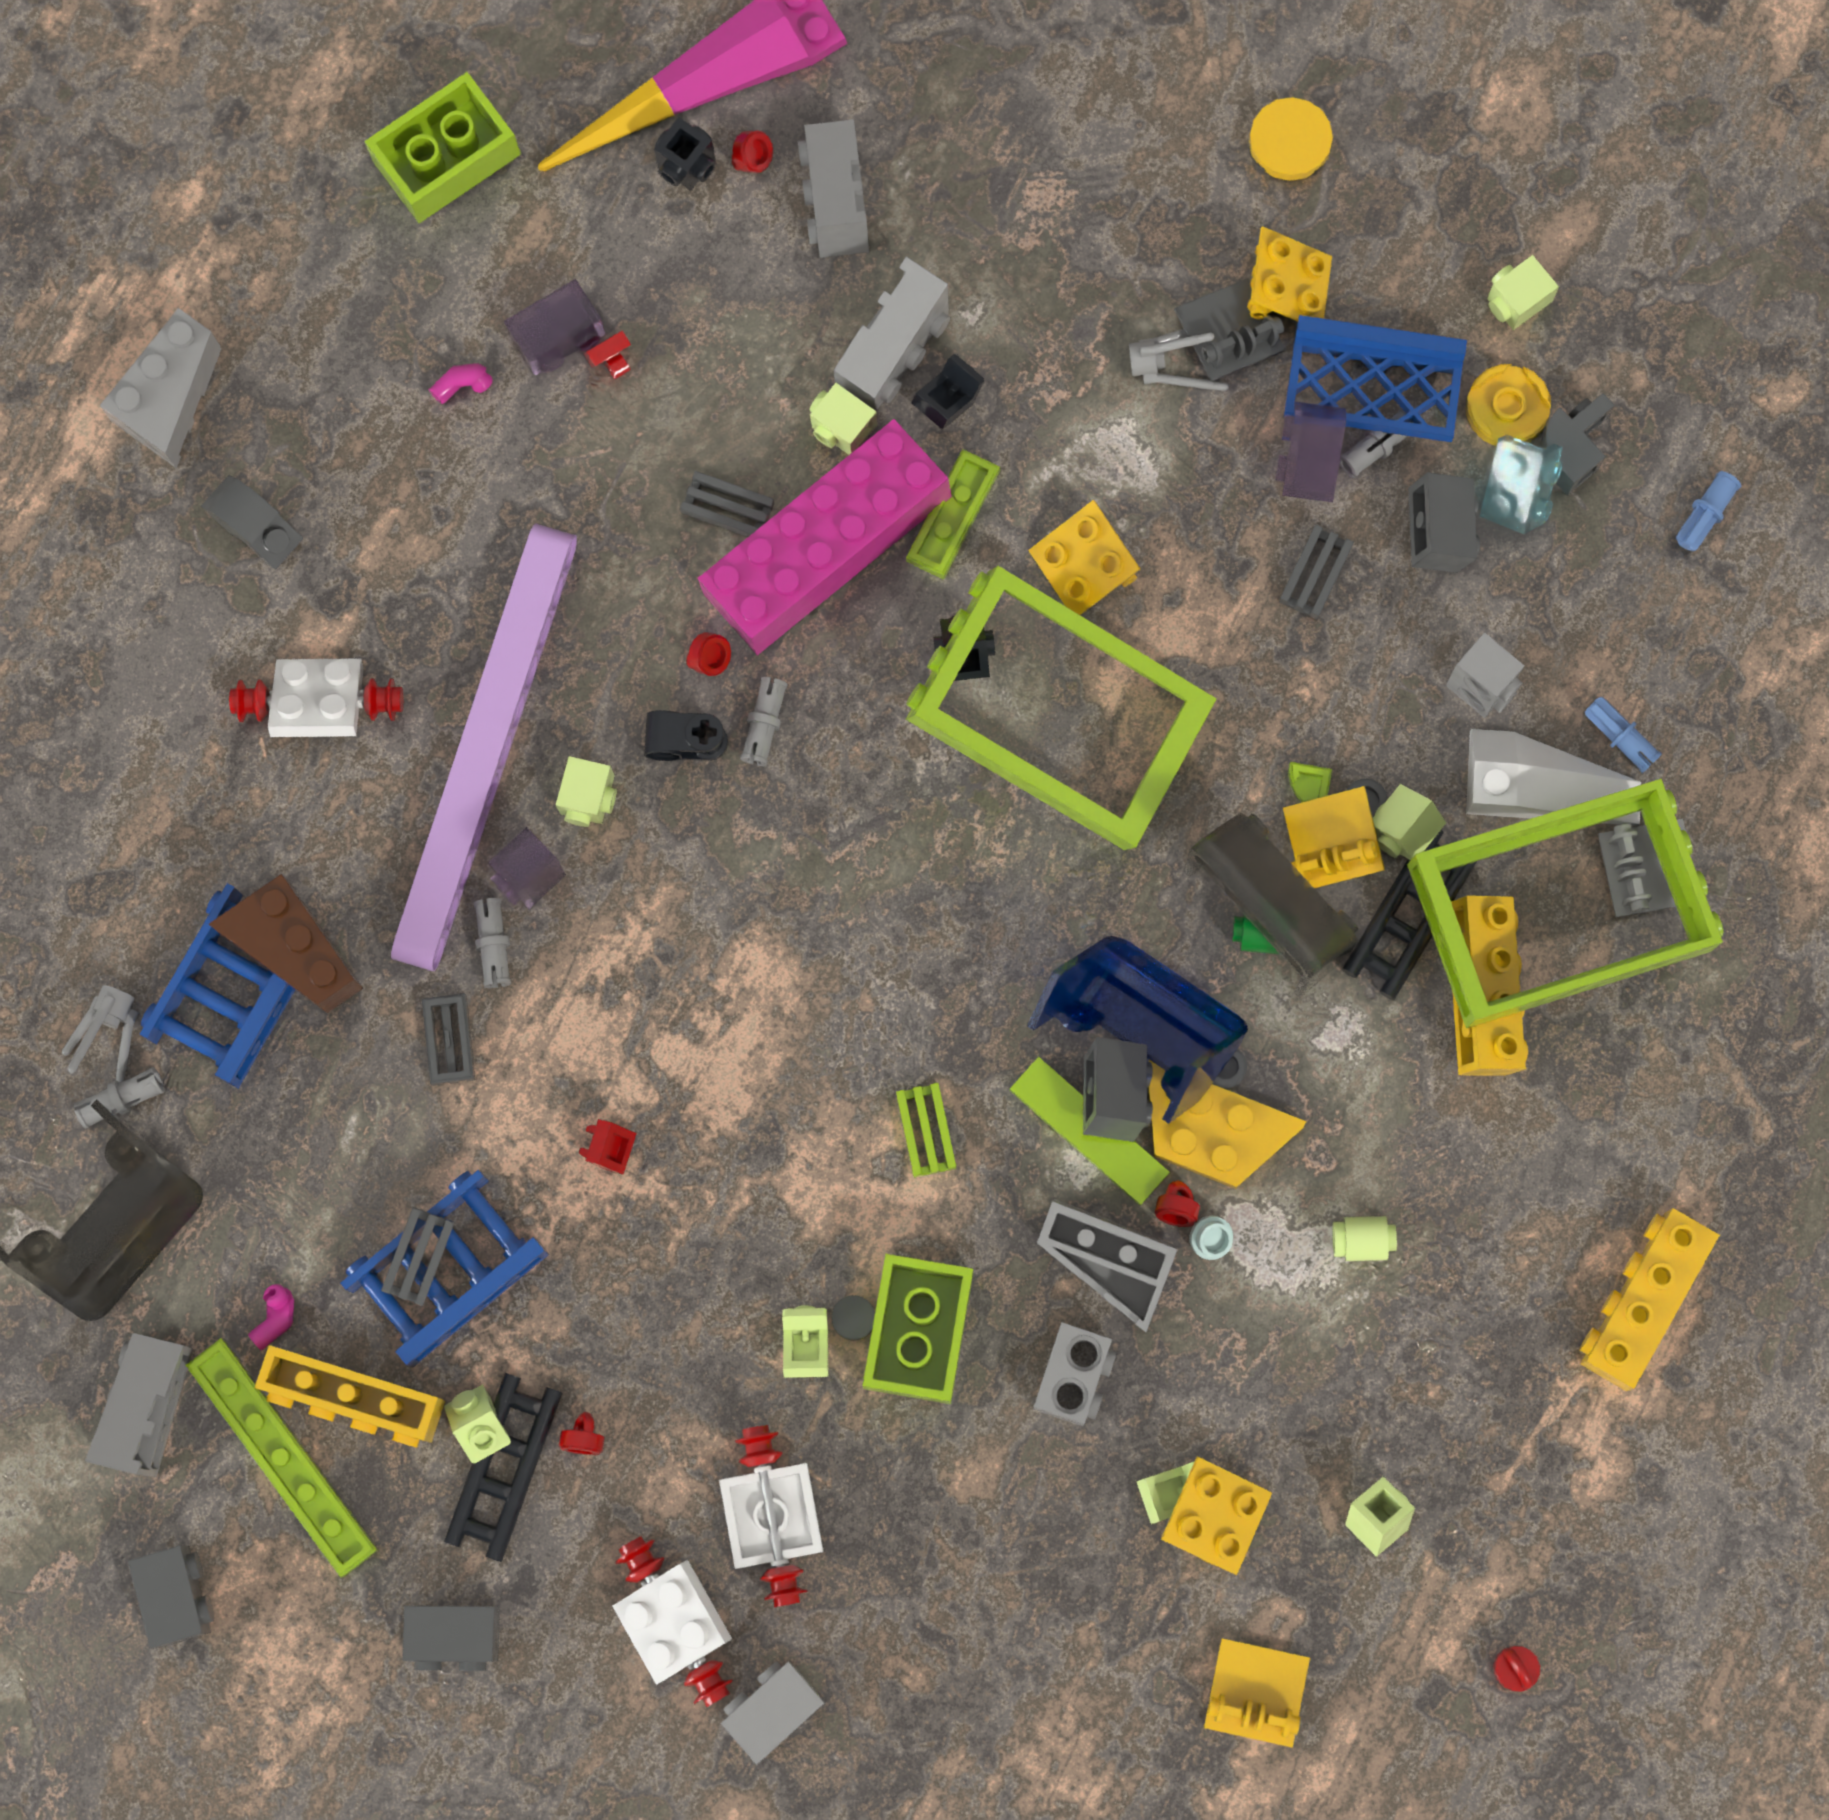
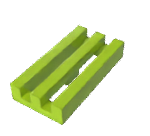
(918, 1094)

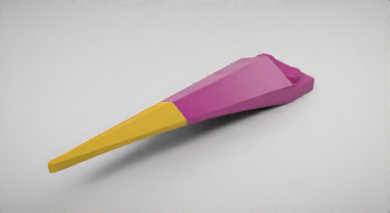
(746, 50)

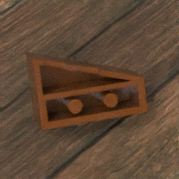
(290, 943)

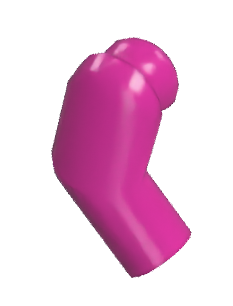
(461, 376)
(278, 1316)

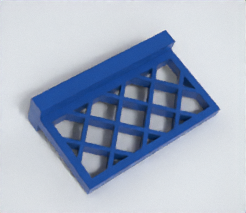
(1388, 348)

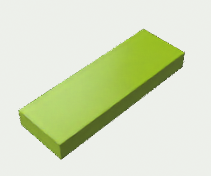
(951, 520)

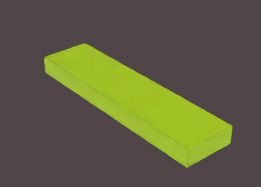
(1062, 1110)

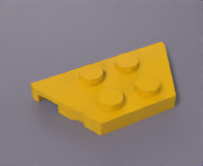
(1219, 1135)

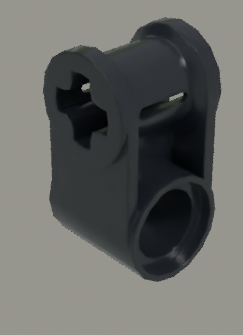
(677, 735)

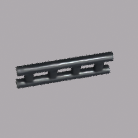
(1385, 920)
(513, 1493)

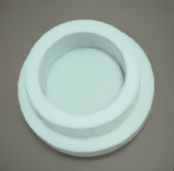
(1211, 1237)

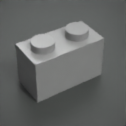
(771, 1711)

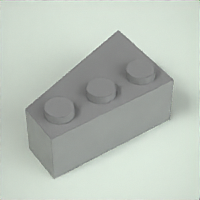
(834, 189)
(895, 336)
(164, 386)
(1110, 1258)
(140, 1406)

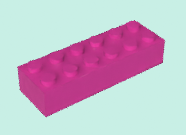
(825, 536)

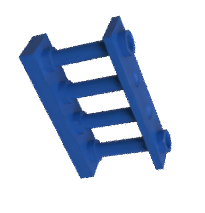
(254, 1022)
(485, 1282)

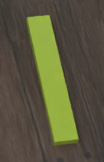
(282, 1458)

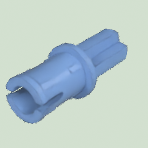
(1707, 511)
(1622, 733)

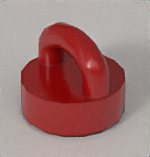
(752, 152)
(709, 654)
(1177, 1209)
(582, 1439)
(1516, 1668)

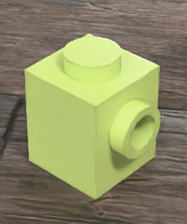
(1521, 292)
(841, 419)
(586, 792)
(1407, 823)
(1379, 1516)

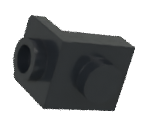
(949, 392)

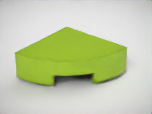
(1309, 781)

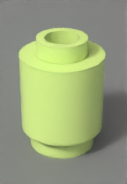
(1363, 1238)

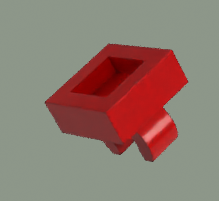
(609, 353)
(609, 1146)

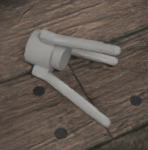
(1148, 356)
(107, 1009)

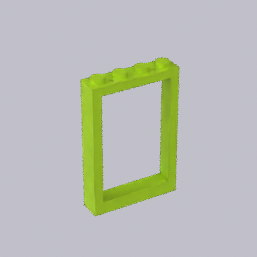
(947, 662)
(1672, 849)

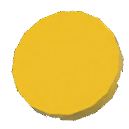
(1290, 138)
(1509, 403)

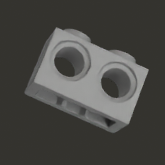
(1486, 676)
(1063, 1371)

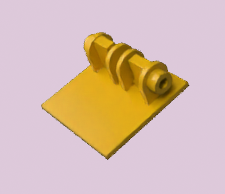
(1288, 278)
(1085, 559)
(1334, 838)
(1216, 1516)
(1257, 1693)

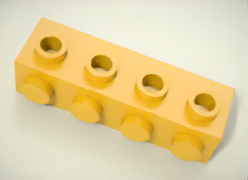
(1490, 935)
(1648, 1299)
(351, 1394)

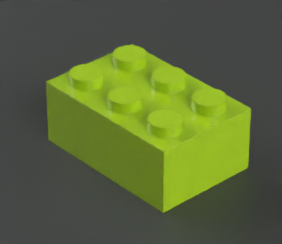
(443, 147)
(918, 1328)

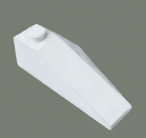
(1529, 779)

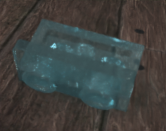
(1521, 484)

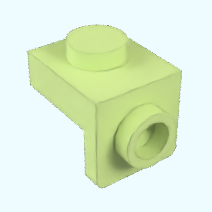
(805, 1342)
(476, 1424)
(1163, 1491)

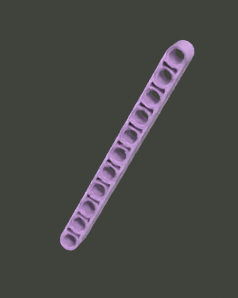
(484, 748)

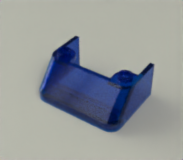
(1146, 1005)

